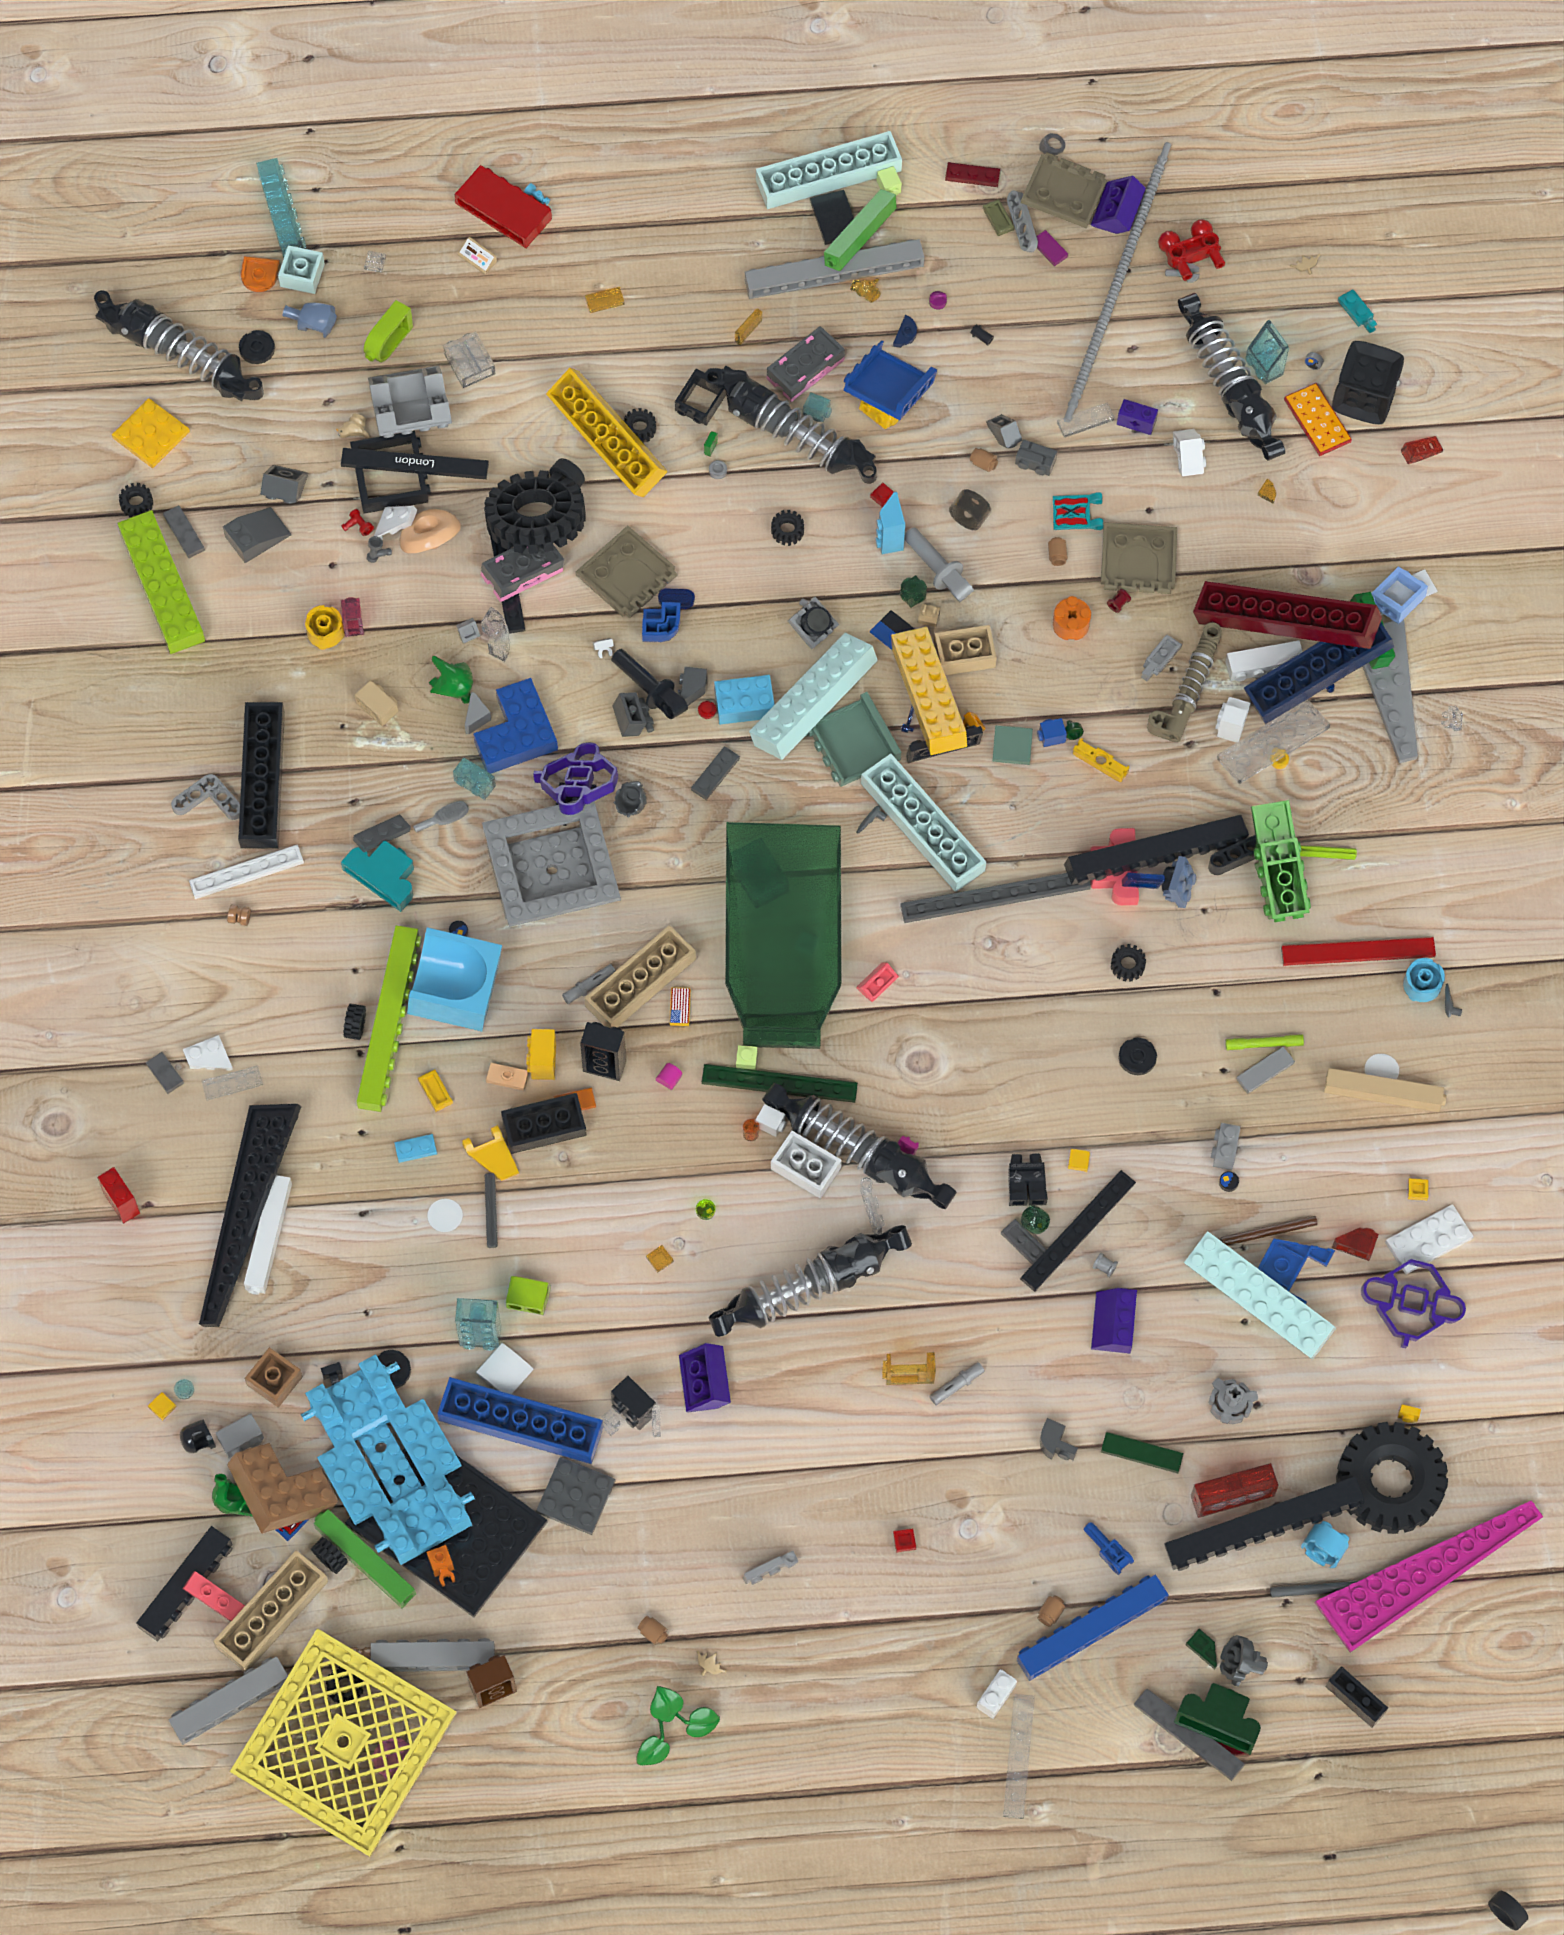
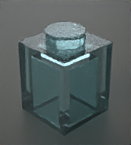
(817, 407)

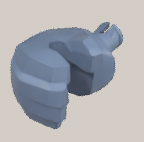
(313, 316)

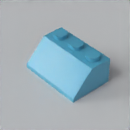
(890, 526)

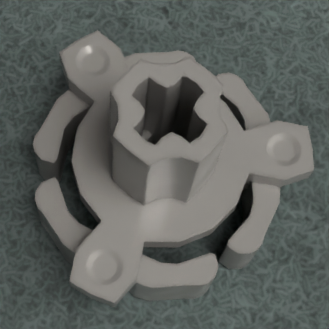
(1231, 1400)

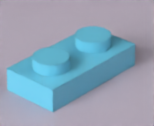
(415, 1148)

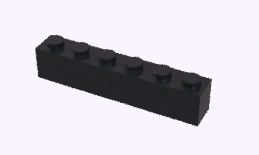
(173, 1598)

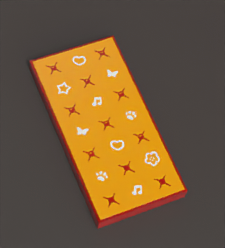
(1317, 419)

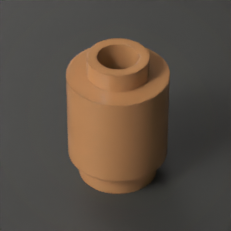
(984, 459)
(1057, 551)
(1051, 1610)
(653, 1630)

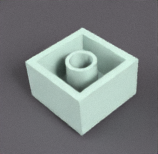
(301, 269)

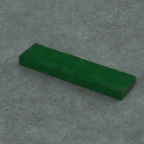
(1142, 1452)

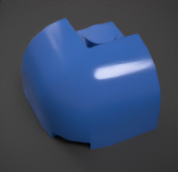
(661, 624)

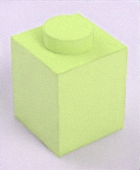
(889, 180)
(746, 1057)

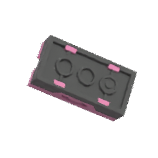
(805, 363)
(516, 571)

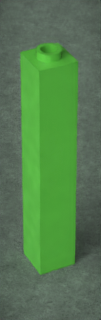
(860, 230)
(364, 1558)

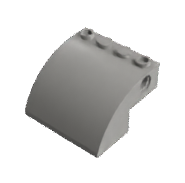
(409, 401)

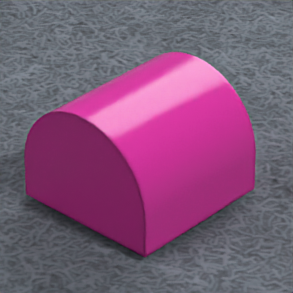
(669, 1076)

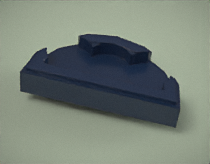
(906, 332)

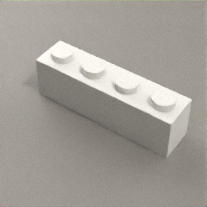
(1260, 660)

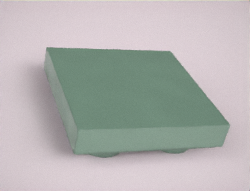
(1012, 745)

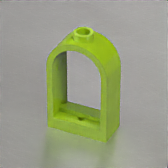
(388, 332)

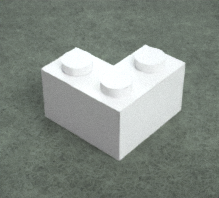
(1189, 451)
(1232, 719)

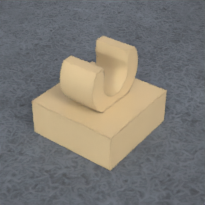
(928, 615)

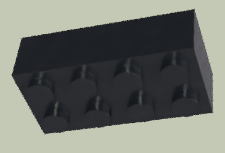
(603, 1051)
(543, 1123)

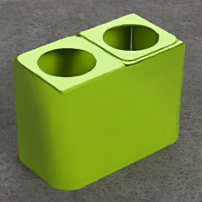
(527, 1295)

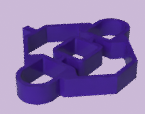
(578, 788)
(1436, 1320)

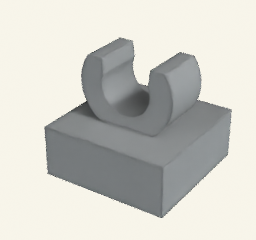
(468, 630)

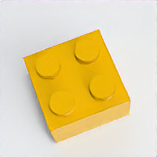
(541, 1054)

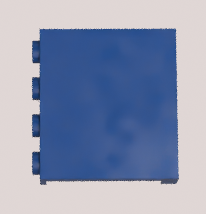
(888, 382)

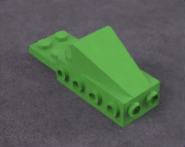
(1279, 862)

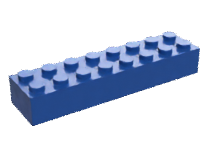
(520, 1420)

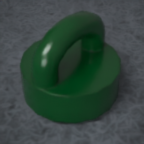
(1073, 730)

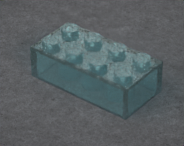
(478, 1323)

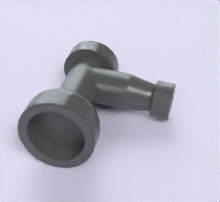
(375, 544)

